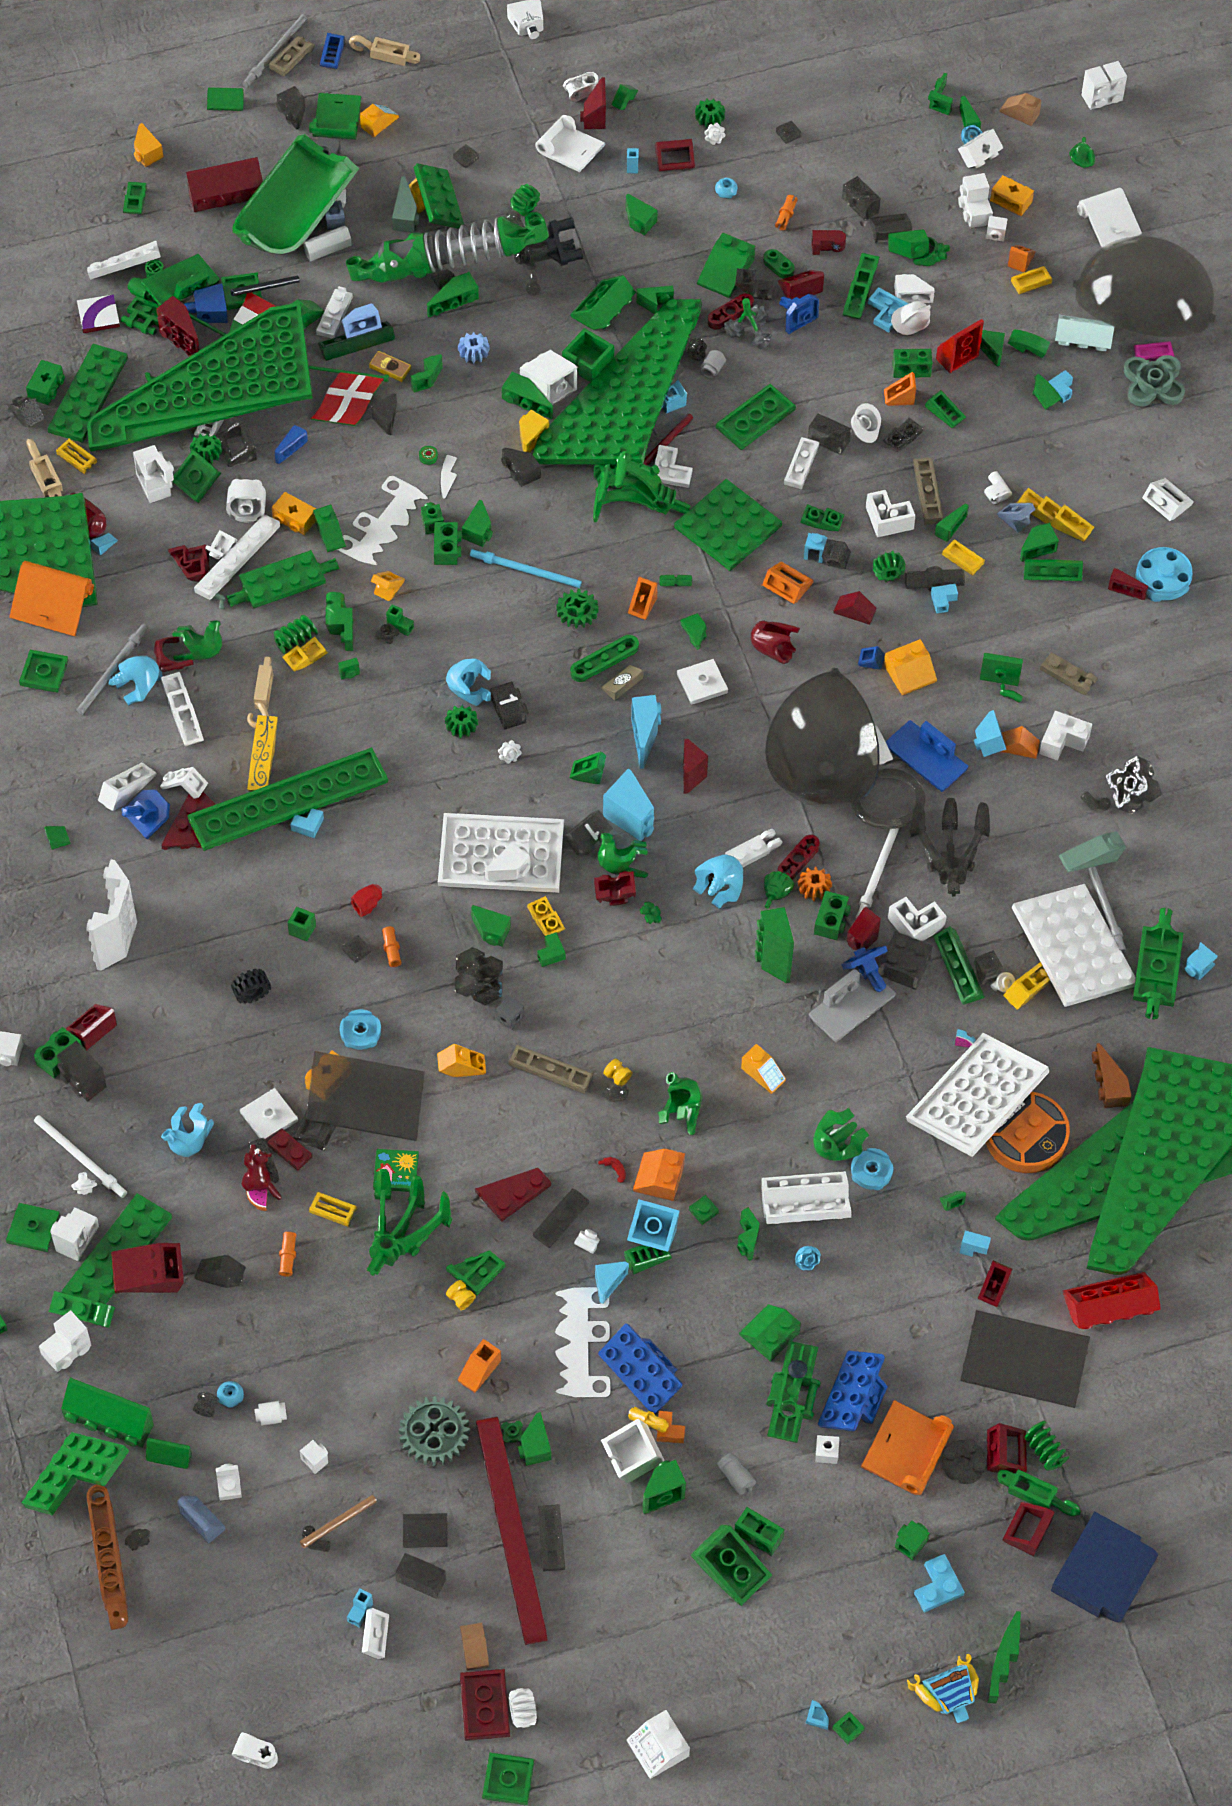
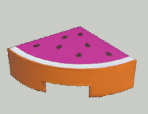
(258, 1198)

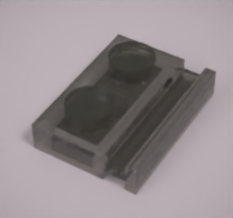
(425, 1530)

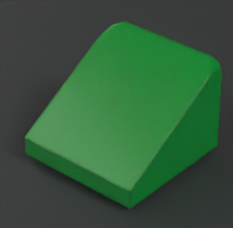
(57, 836)
(953, 1200)

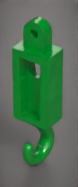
(1039, 1492)

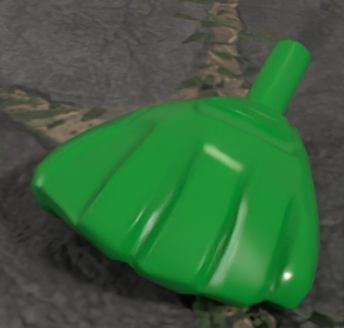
(1082, 154)
(777, 886)

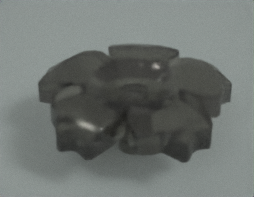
(137, 1539)

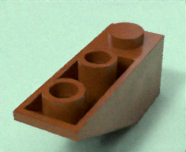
(1114, 1084)

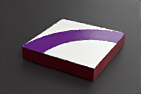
(98, 313)

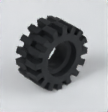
(250, 986)

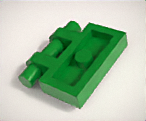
(144, 310)

